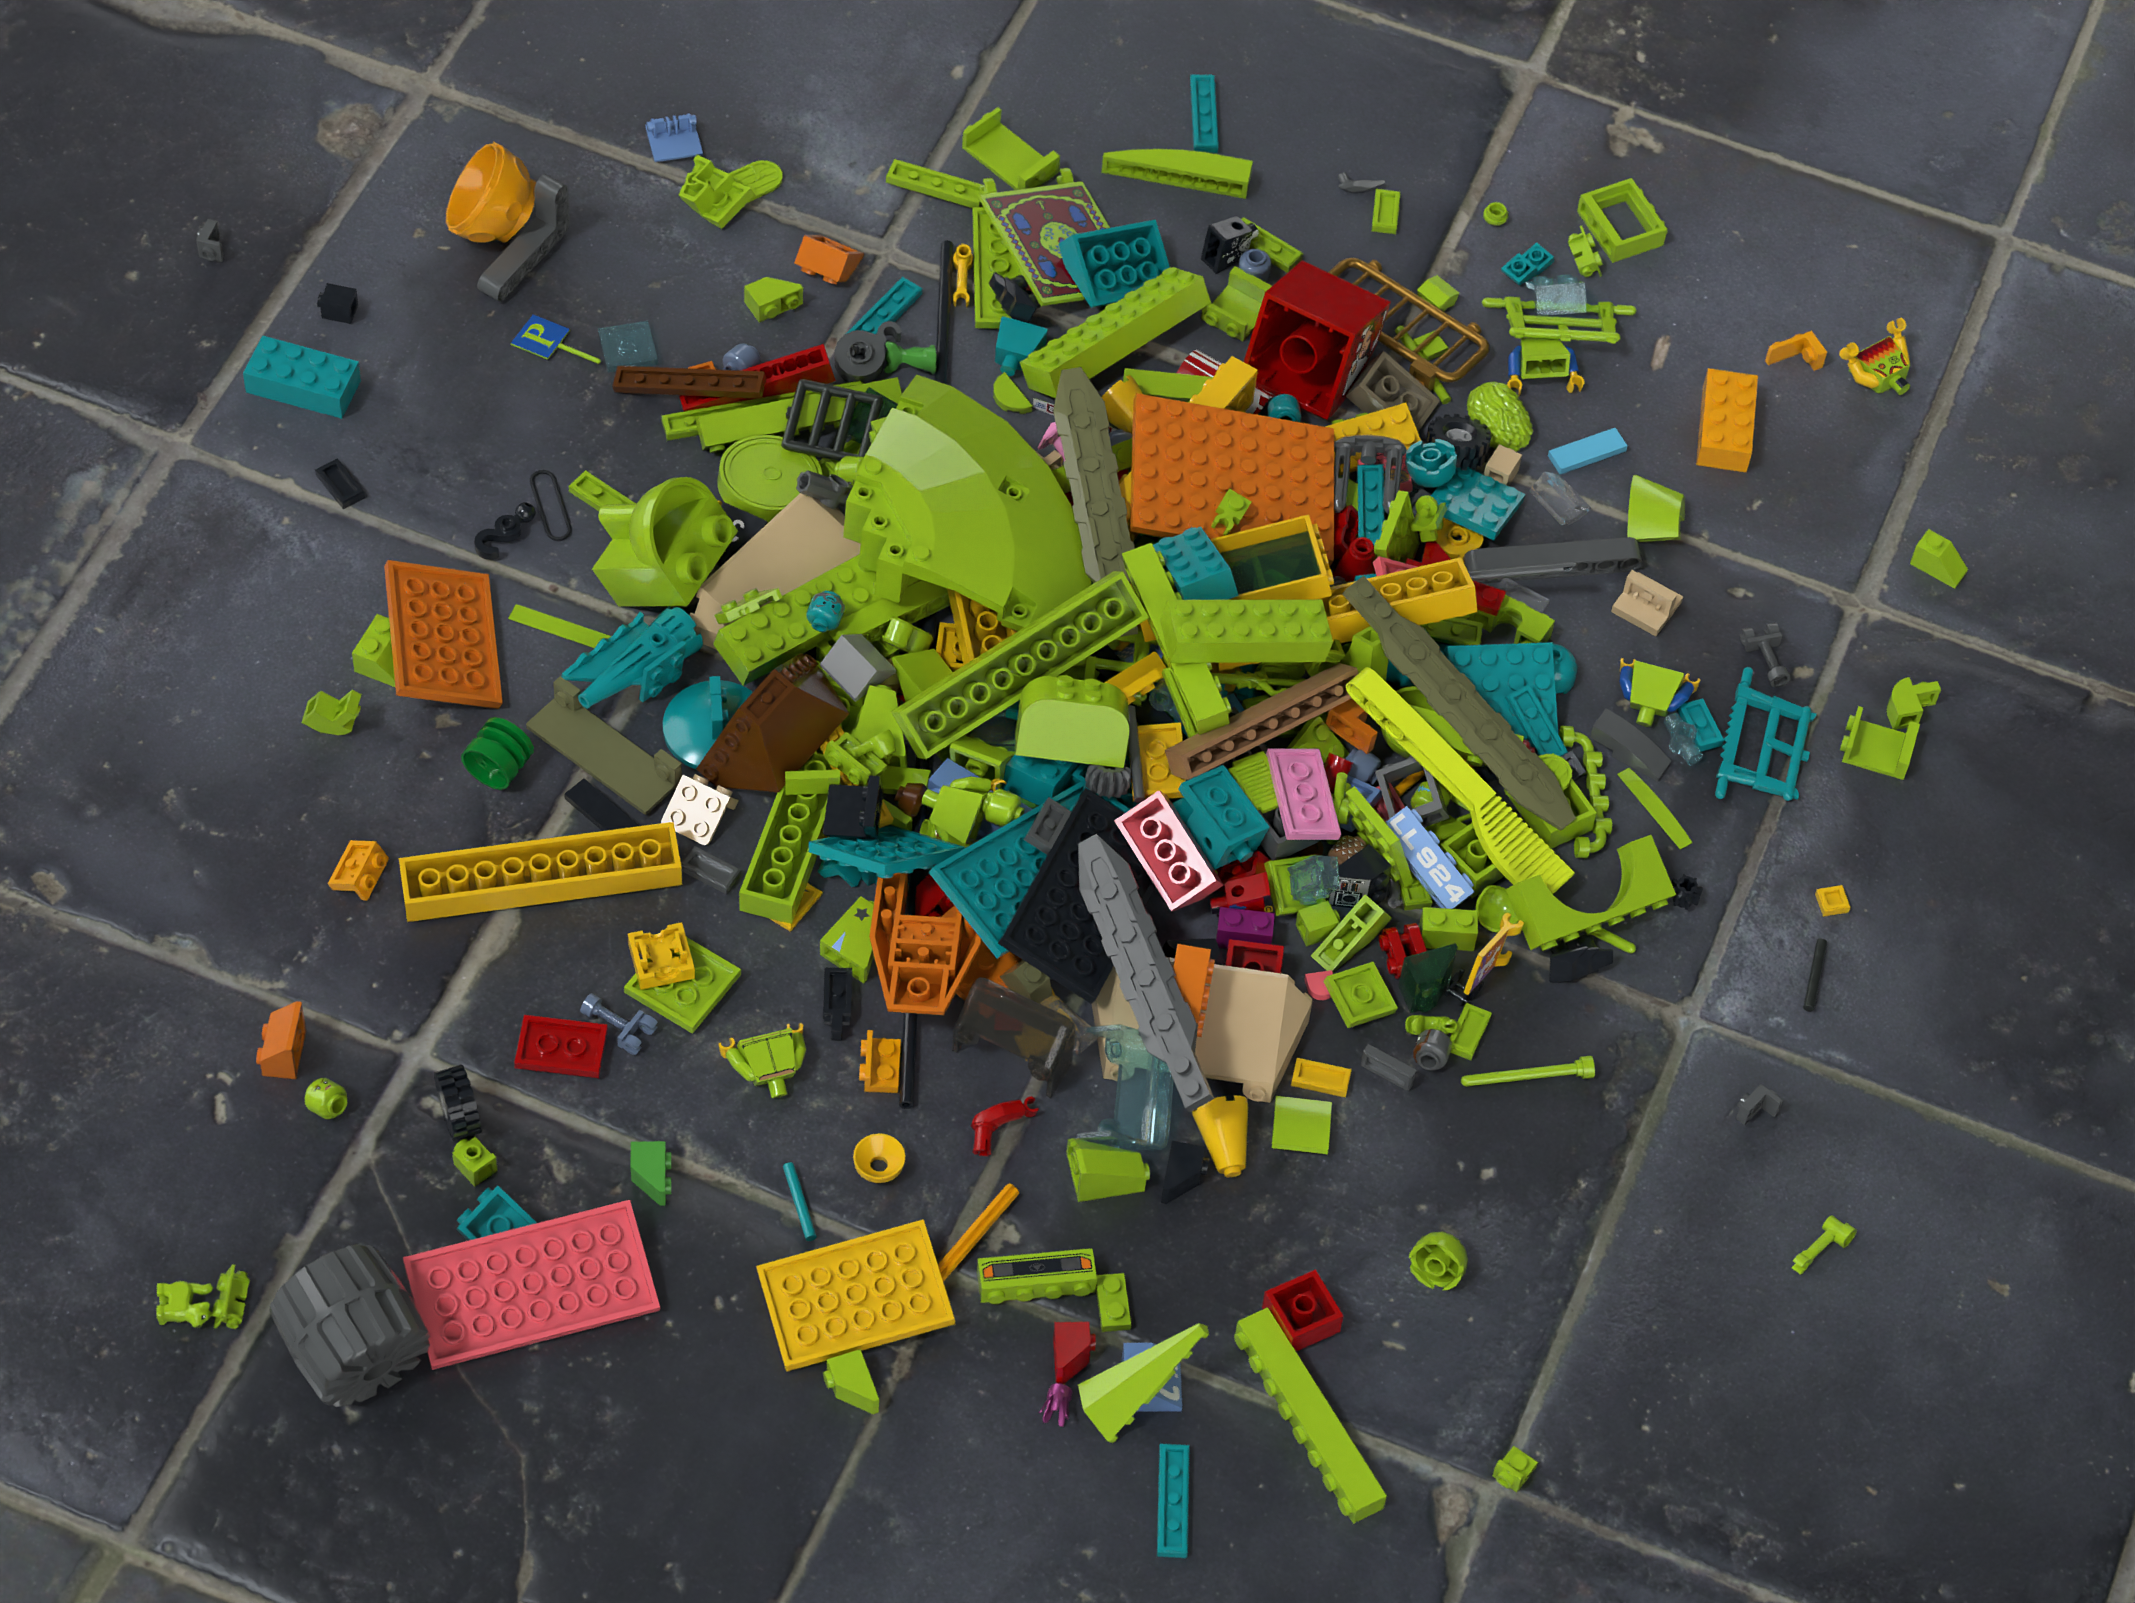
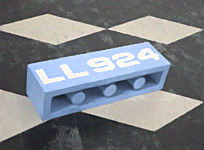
(1428, 862)

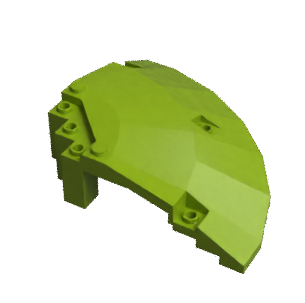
(941, 510)

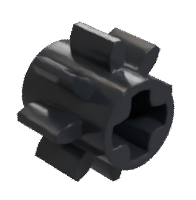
(1686, 891)

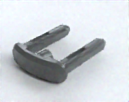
(1369, 447)

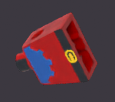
(1245, 894)

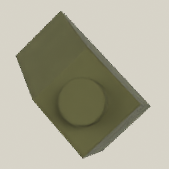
(1028, 981)

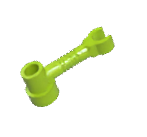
(1834, 1232)

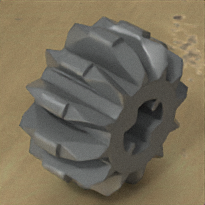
(1108, 780)

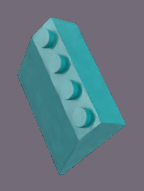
(1114, 260)

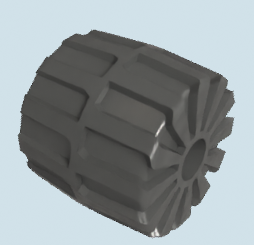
(349, 1324)

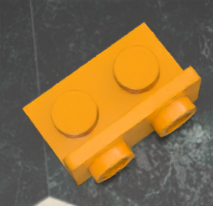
(359, 868)
(881, 1065)

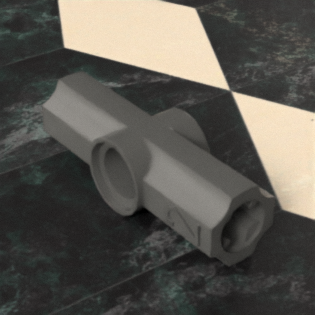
(829, 490)

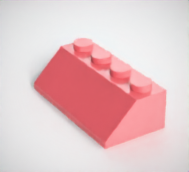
(1168, 852)

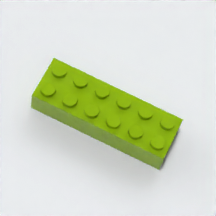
(1246, 631)

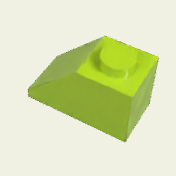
(1939, 559)
(852, 1381)

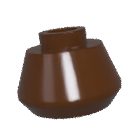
(910, 798)

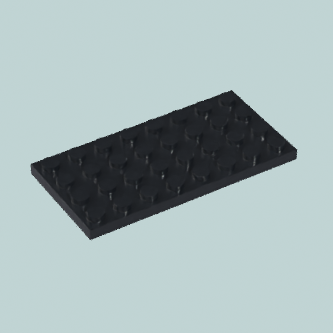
(1052, 920)

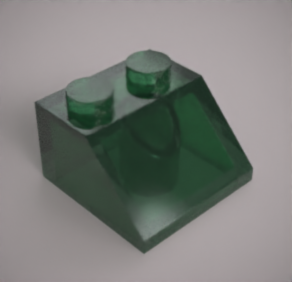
(1426, 977)

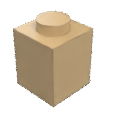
(1503, 465)

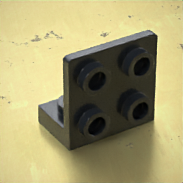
(854, 810)

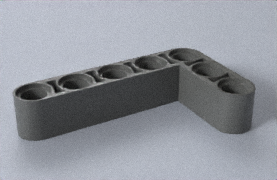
(532, 243)

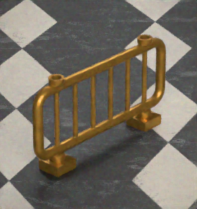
(1420, 368)

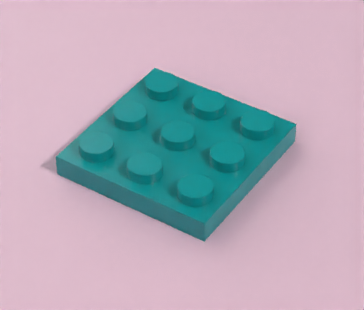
(1478, 502)

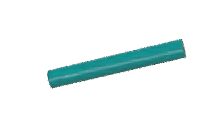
(799, 1201)

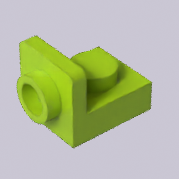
(1514, 1469)

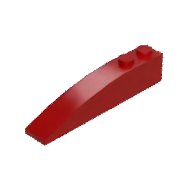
(781, 376)

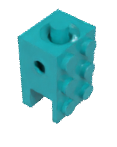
(1220, 817)

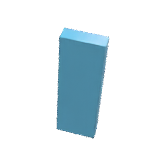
(1587, 451)

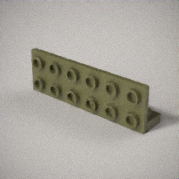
(604, 751)

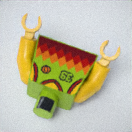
(1881, 364)

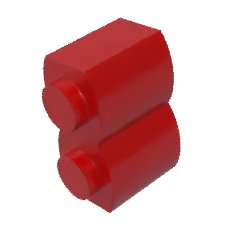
(1344, 530)

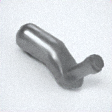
(1394, 897)

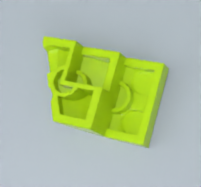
(714, 193)
(1654, 511)

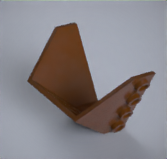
(775, 728)

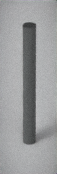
(1135, 758)

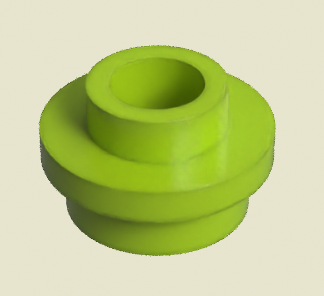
(1495, 213)

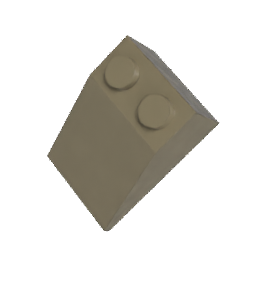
(1389, 384)

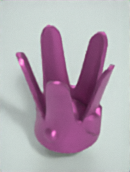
(1057, 1398)

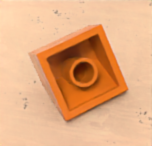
(827, 258)
(283, 1042)

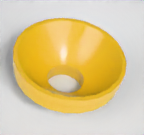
(879, 1148)

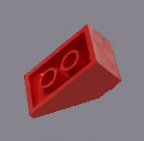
(1255, 956)

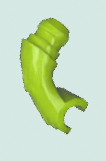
(1418, 1023)

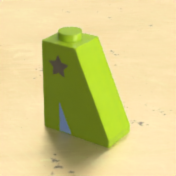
(849, 941)

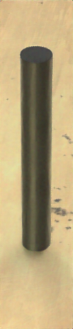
(1815, 975)

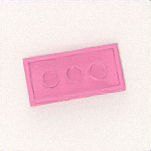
(1303, 794)

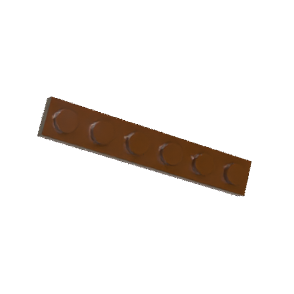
(689, 382)

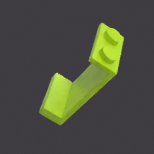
(1008, 154)

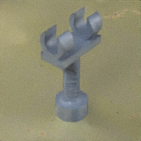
(626, 1040)

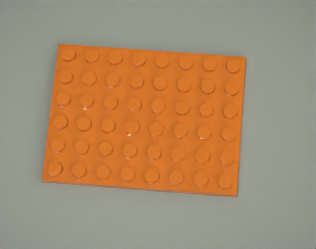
(1195, 452)

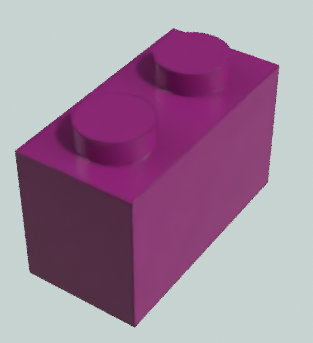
(1244, 926)

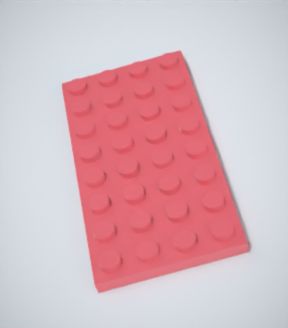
(531, 1284)

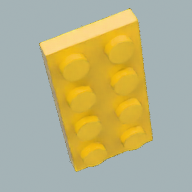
(1389, 422)

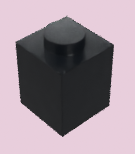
(338, 303)

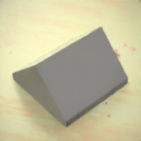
(856, 665)

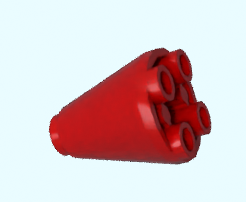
(1356, 560)

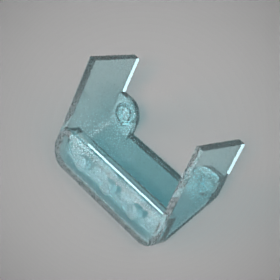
(1141, 1094)

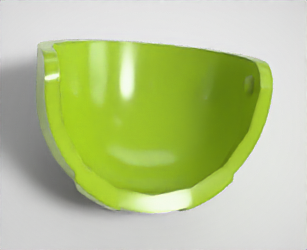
(1492, 906)

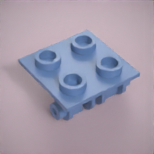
(673, 138)

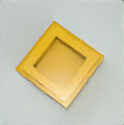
(1832, 900)

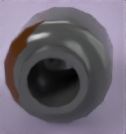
(1432, 1049)

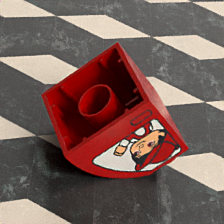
(1314, 337)

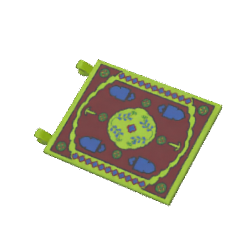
(1033, 226)

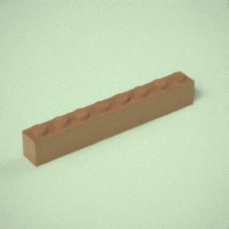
(1261, 722)

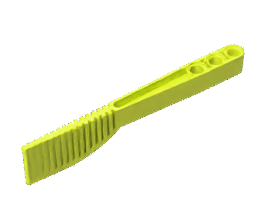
(1503, 836)

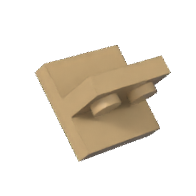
(1646, 603)

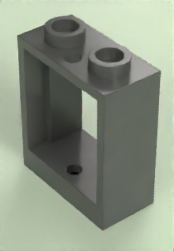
(1430, 812)

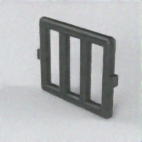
(826, 392)

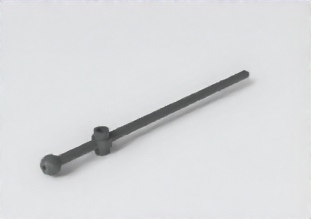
(1501, 573)

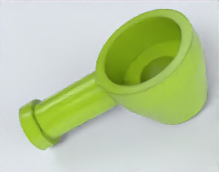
(881, 745)

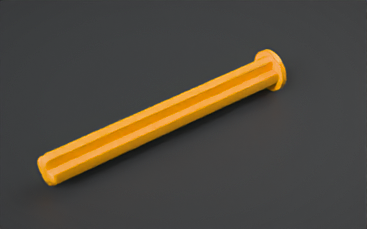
(977, 1230)

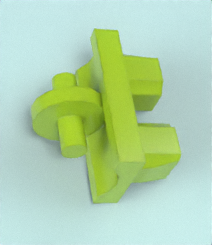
(1428, 518)

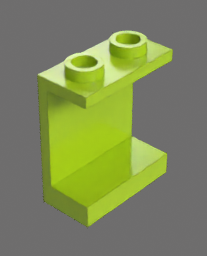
(1237, 305)
(1878, 746)

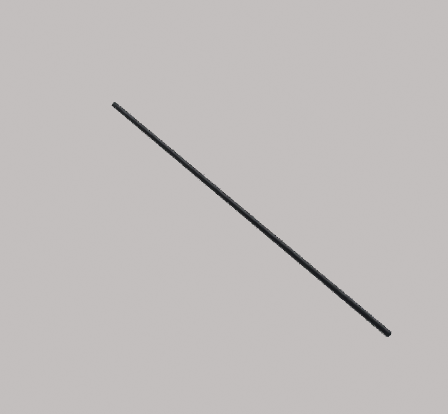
(929, 625)

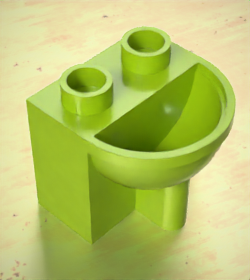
(663, 544)

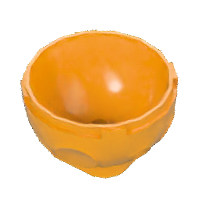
(491, 196)

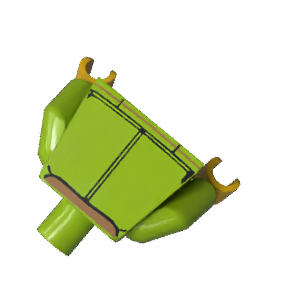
(768, 1058)

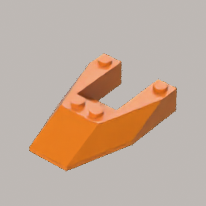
(918, 956)

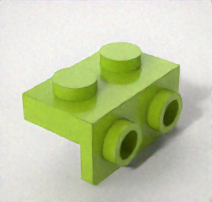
(856, 770)

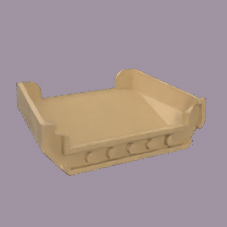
(783, 555)
(1247, 1030)

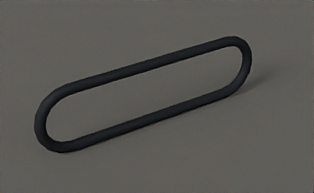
(560, 502)

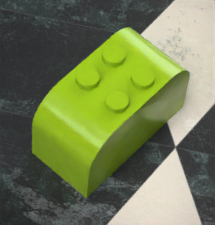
(1073, 721)

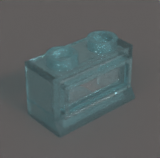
(1314, 878)

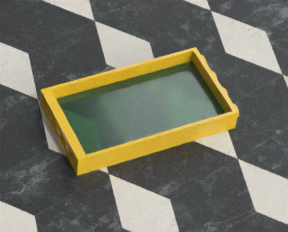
(1274, 563)

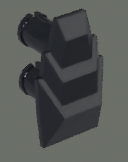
(1013, 298)
(1578, 962)

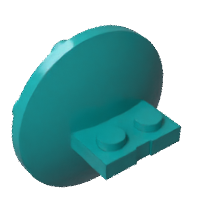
(699, 717)

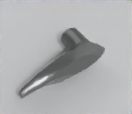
(1357, 185)

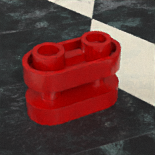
(1393, 943)

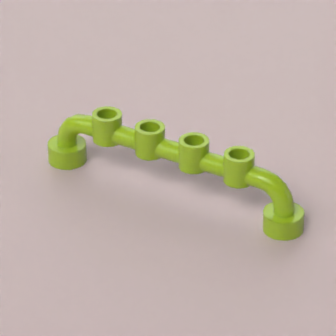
(1595, 783)

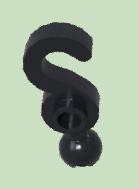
(506, 530)

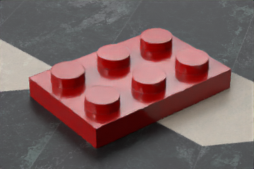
(561, 1046)

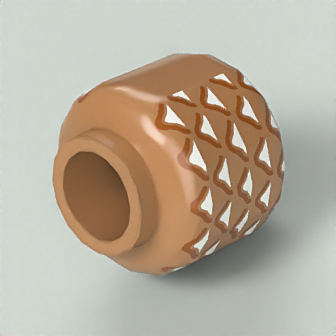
(1346, 848)

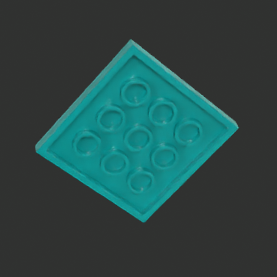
(1505, 668)
(892, 853)

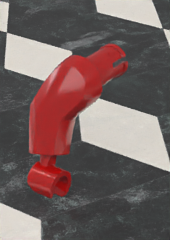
(995, 1116)

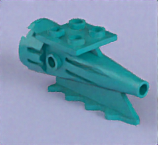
(637, 656)

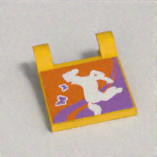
(1490, 955)

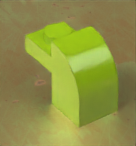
(1907, 701)
(332, 715)

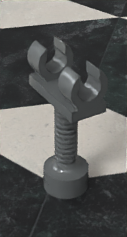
(1778, 675)

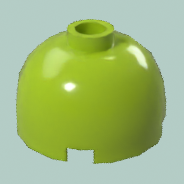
(1439, 1260)

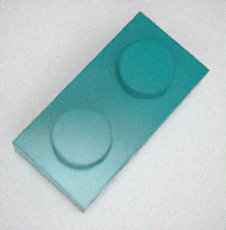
(1698, 714)

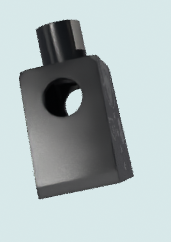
(1226, 243)

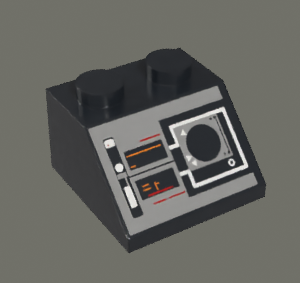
(1359, 876)

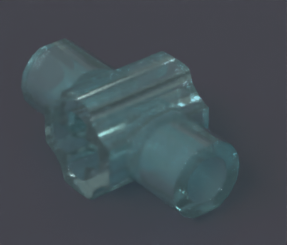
(1683, 738)

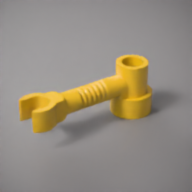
(962, 262)

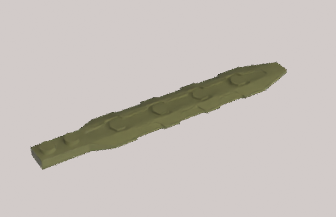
(1092, 476)
(1463, 707)

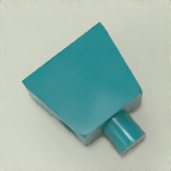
(1016, 342)

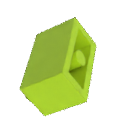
(1449, 926)

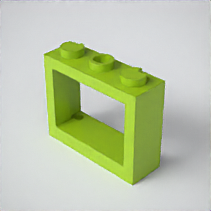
(1624, 191)

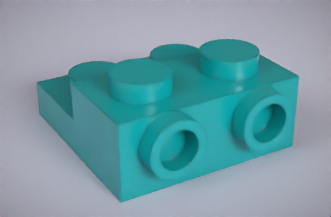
(492, 1216)

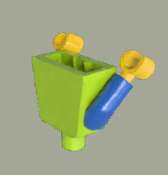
(1543, 359)
(1654, 689)

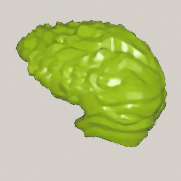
(1502, 413)

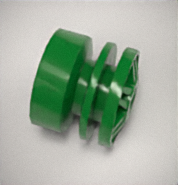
(497, 753)

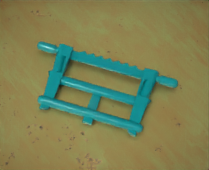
(1759, 779)

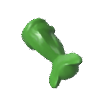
(916, 356)

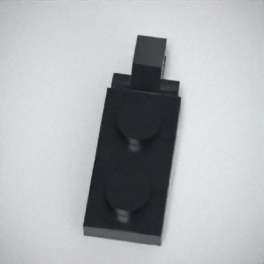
(837, 999)

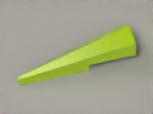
(1120, 1391)

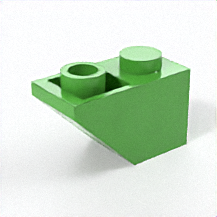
(649, 1168)

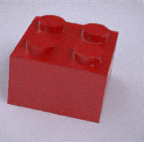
(1304, 1310)

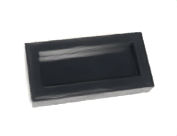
(340, 483)

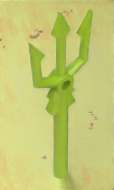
(1260, 680)

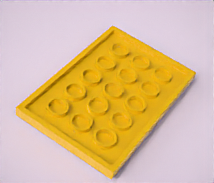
(855, 1295)

